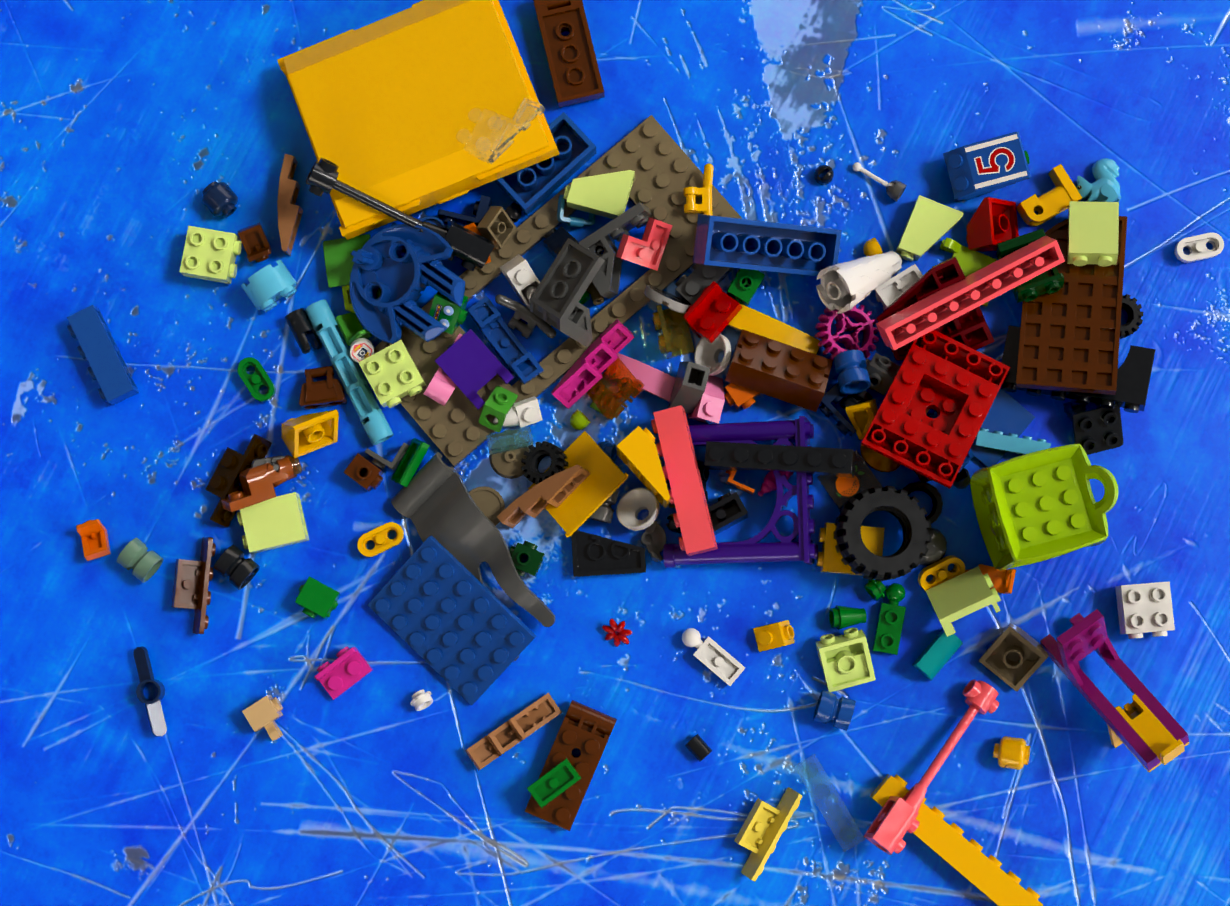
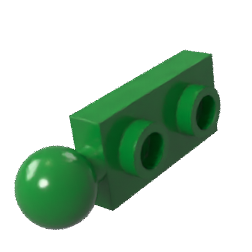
(890, 621)

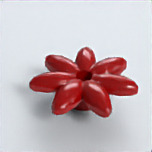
(617, 632)

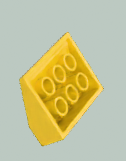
(642, 458)

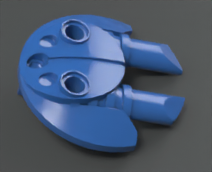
(401, 281)

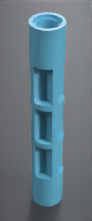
(349, 372)

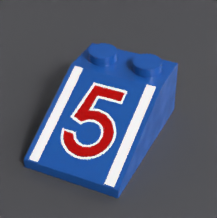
(986, 166)

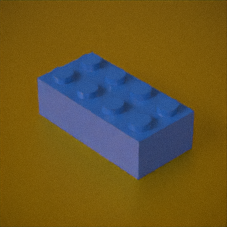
(537, 182)

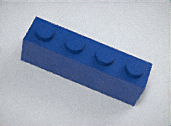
(102, 354)

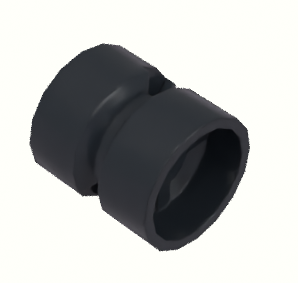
(235, 566)

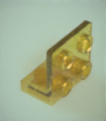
(674, 331)

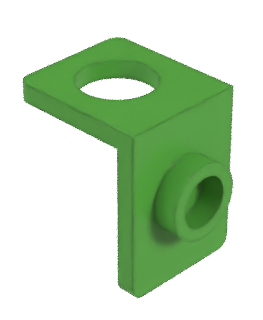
(351, 328)
(499, 405)

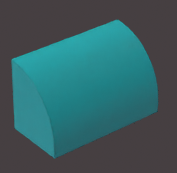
(937, 654)

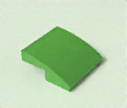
(339, 258)

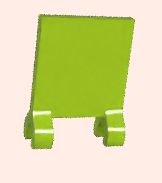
(968, 259)

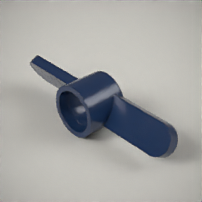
(153, 707)

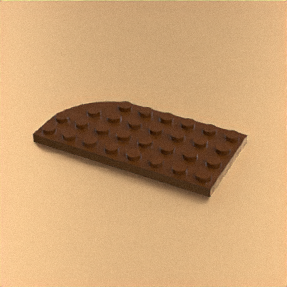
(1074, 334)

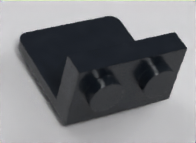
(1095, 426)

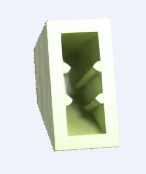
(601, 194)
(925, 227)

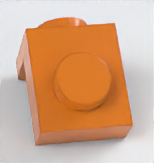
(94, 539)

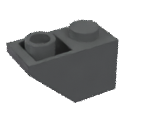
(689, 385)

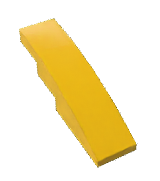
(771, 328)

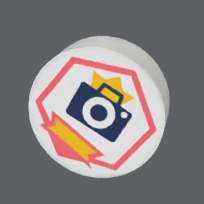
(361, 349)

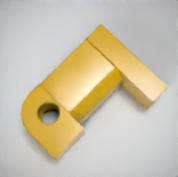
(1051, 202)

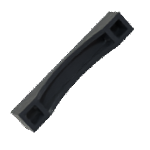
(800, 459)

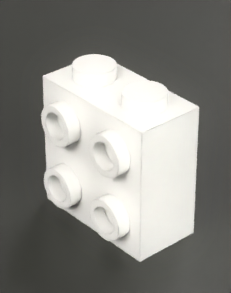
(1145, 609)

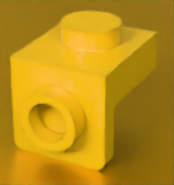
(774, 635)

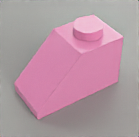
(711, 403)

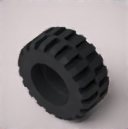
(914, 533)

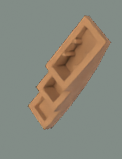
(288, 213)
(550, 491)
(513, 731)

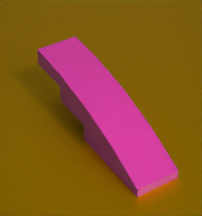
(592, 363)

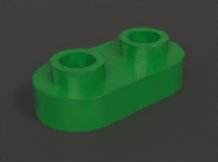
(256, 380)

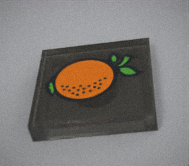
(843, 488)

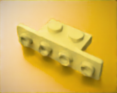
(764, 829)

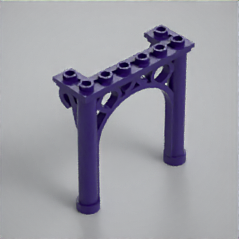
(750, 550)

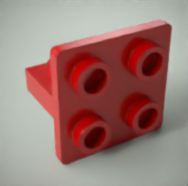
(711, 312)

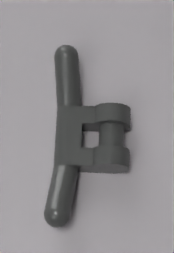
(524, 313)

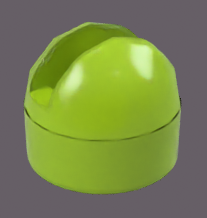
(579, 420)

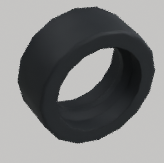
(933, 493)

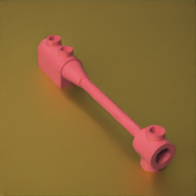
(900, 813)

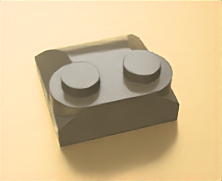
(1014, 656)

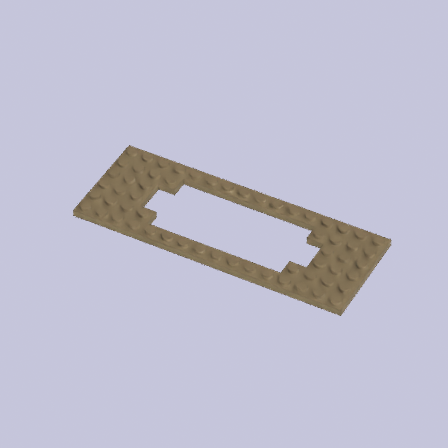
(658, 184)

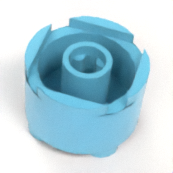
(269, 286)

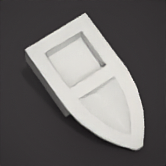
(523, 413)

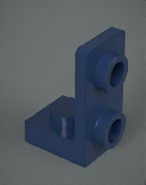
(479, 210)
(828, 410)

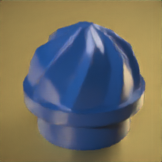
(610, 449)

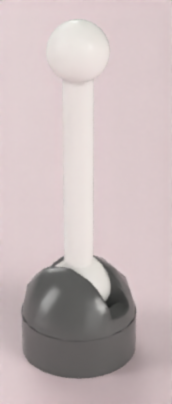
(894, 188)

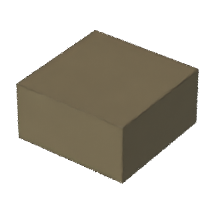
(496, 226)

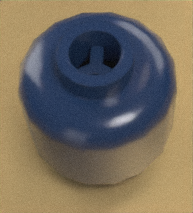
(219, 199)

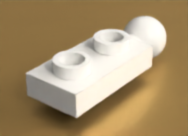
(713, 656)

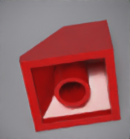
(992, 224)

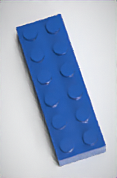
(765, 245)

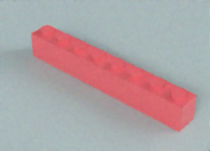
(970, 293)

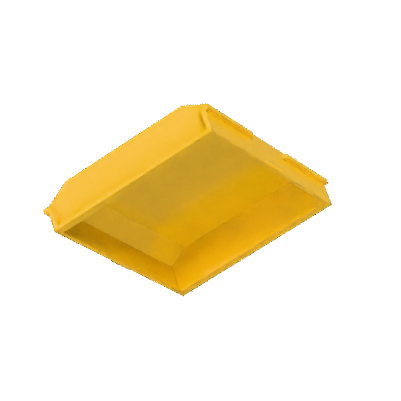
(399, 92)

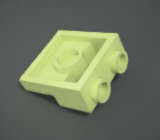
(845, 659)

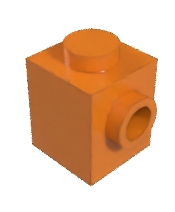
(739, 396)

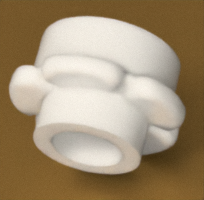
(421, 700)

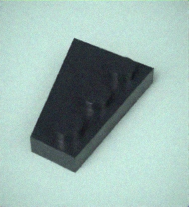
(603, 556)

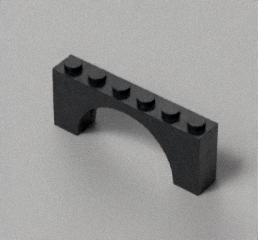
(1132, 378)

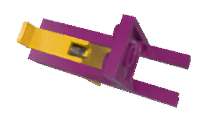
(1142, 725)

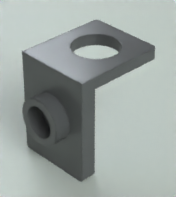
(382, 463)

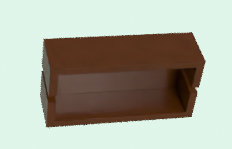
(779, 370)

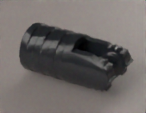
(302, 328)

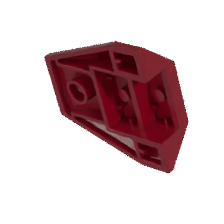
(967, 329)

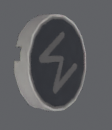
(667, 299)

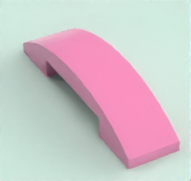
(655, 381)

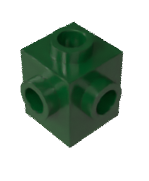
(534, 561)

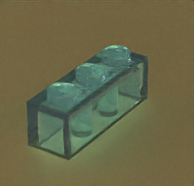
(509, 440)

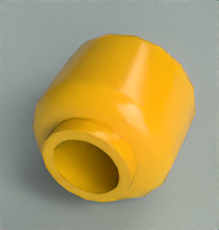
(1012, 753)

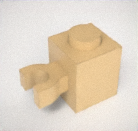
(264, 714)

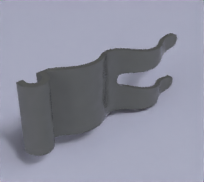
(443, 508)

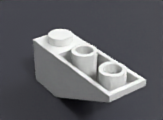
(521, 278)

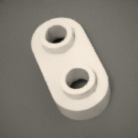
(1198, 247)

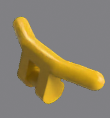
(704, 192)

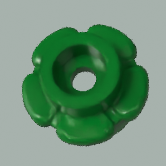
(875, 589)

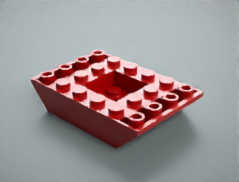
(943, 378)

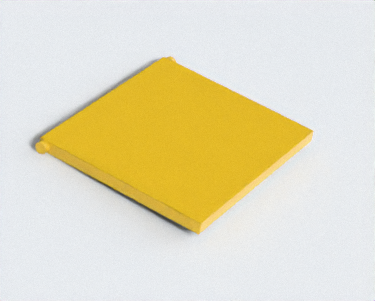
(593, 491)

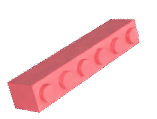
(684, 480)

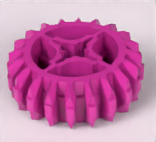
(844, 324)

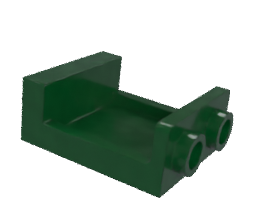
(1047, 282)

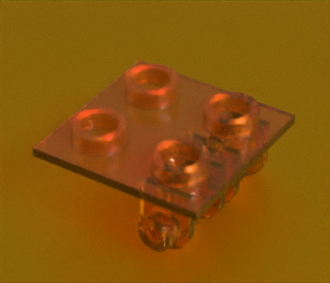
(614, 389)

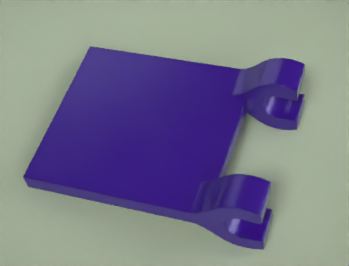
(471, 366)

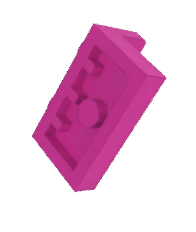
(343, 672)

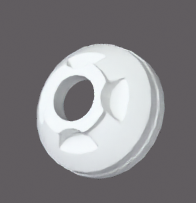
(707, 354)
(632, 504)

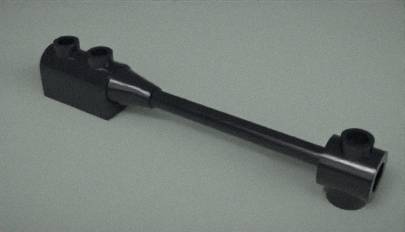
(465, 243)

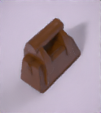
(321, 393)

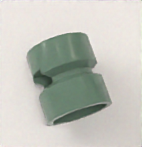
(136, 557)

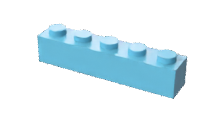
(1009, 443)

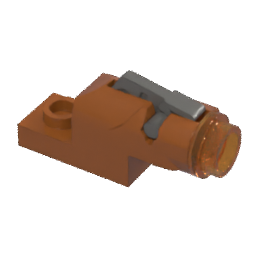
(260, 480)

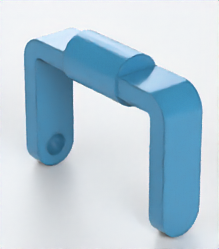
(572, 221)

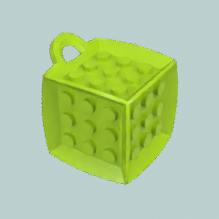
(1041, 505)

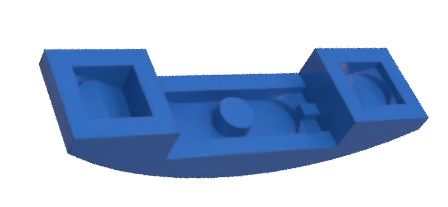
(504, 341)

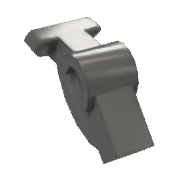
(654, 541)

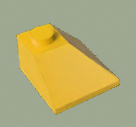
(310, 432)

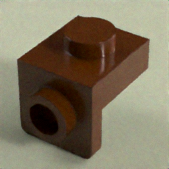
(255, 243)

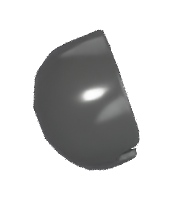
(936, 547)

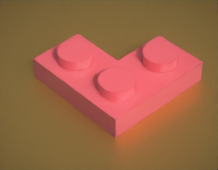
(650, 249)

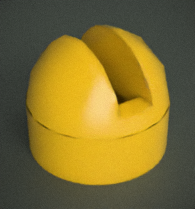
(872, 247)

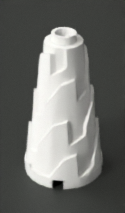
(852, 281)

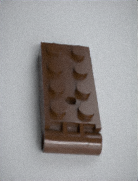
(570, 56)
(588, 732)

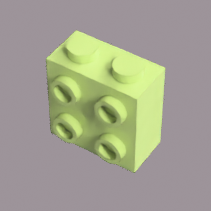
(210, 255)
(392, 374)

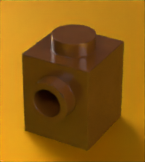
(364, 473)

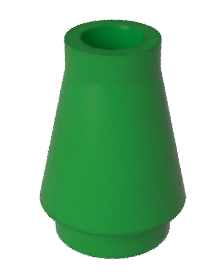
(846, 616)

